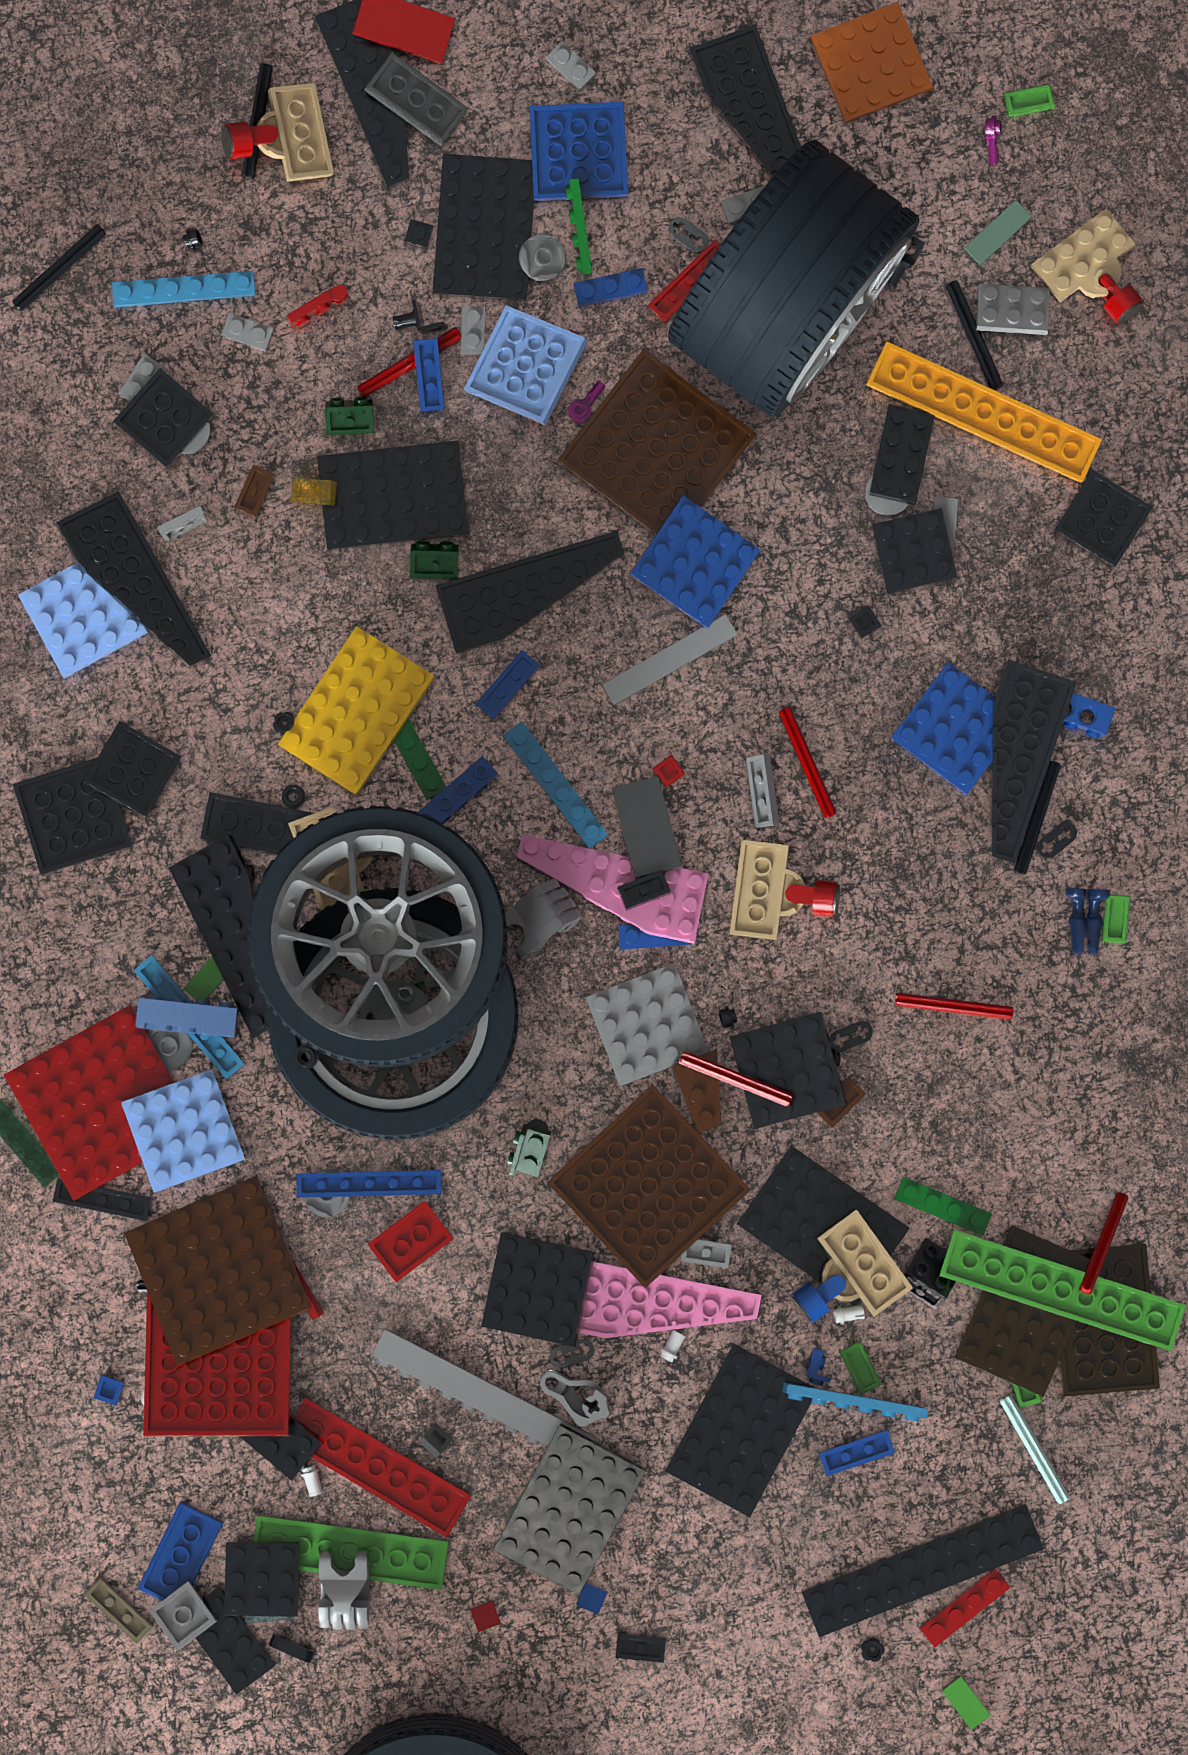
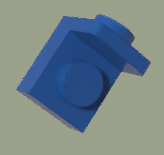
(816, 1363)

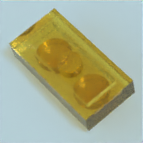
(313, 491)

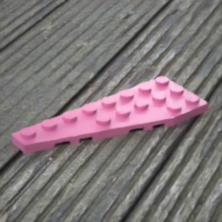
(598, 875)
(623, 1307)

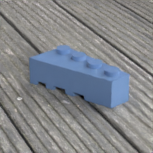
(187, 1017)

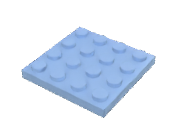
(525, 365)
(78, 619)
(182, 1131)

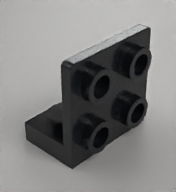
(924, 1275)

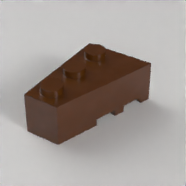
(700, 1094)

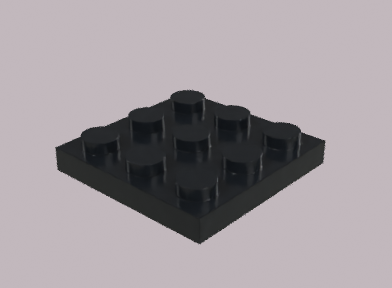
(163, 418)
(1103, 518)
(914, 551)
(132, 769)
(261, 1579)

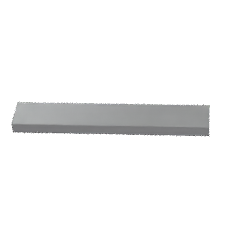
(669, 660)

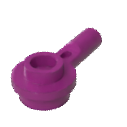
(992, 128)
(580, 409)

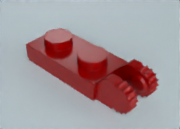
(317, 305)

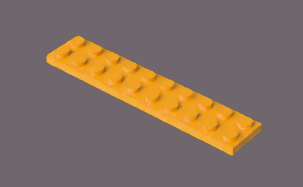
(984, 412)

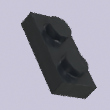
(643, 890)
(640, 1647)

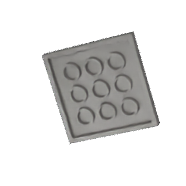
(646, 1024)

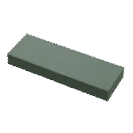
(998, 232)

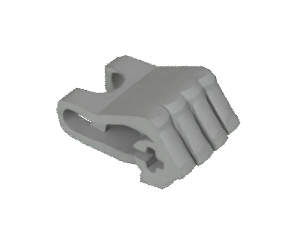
(541, 916)
(566, 1394)
(344, 1593)

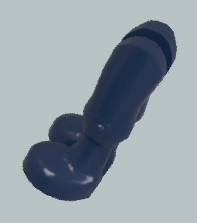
(1086, 926)

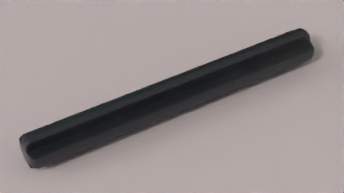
(258, 112)
(58, 267)
(975, 336)
(1037, 818)

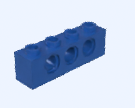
(1100, 712)
(460, 791)

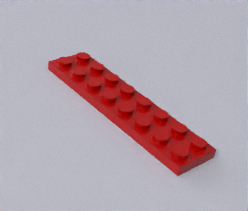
(383, 1470)

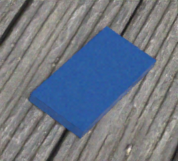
(180, 1551)

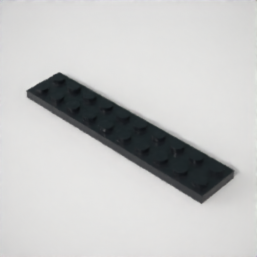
(922, 1570)

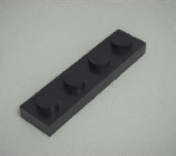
(107, 1201)

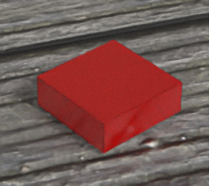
(668, 771)
(485, 1616)

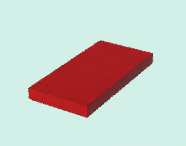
(405, 27)

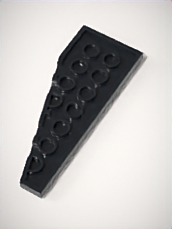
(357, 63)
(747, 95)
(119, 559)
(506, 597)
(1024, 735)
(219, 899)

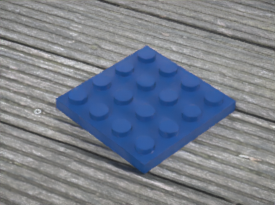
(579, 143)
(694, 561)
(951, 729)

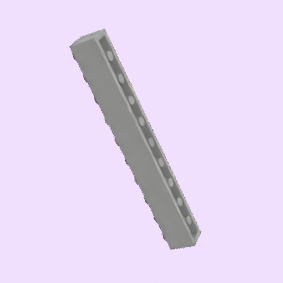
(469, 1389)

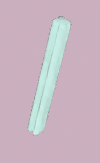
(1034, 1449)

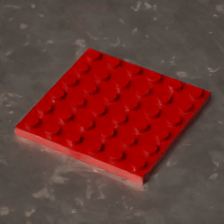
(77, 1095)
(222, 1393)

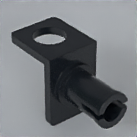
(907, 262)
(415, 318)

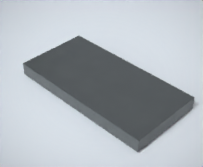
(416, 99)
(646, 827)

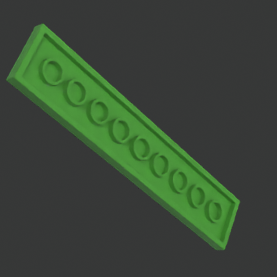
(1057, 1290)

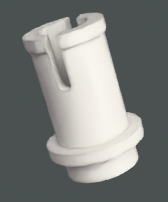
(848, 1313)
(672, 1346)
(312, 1480)

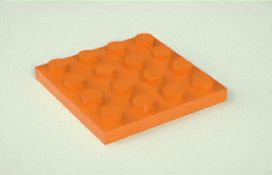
(871, 62)

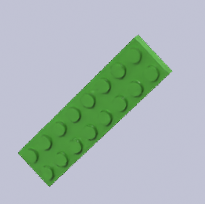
(391, 1555)

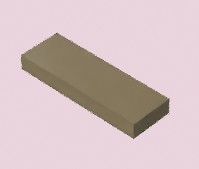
(118, 1609)

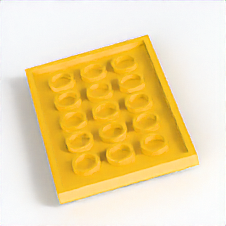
(356, 710)

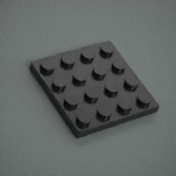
(69, 819)
(794, 1059)
(538, 1289)

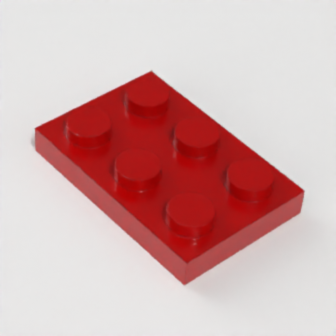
(410, 1241)

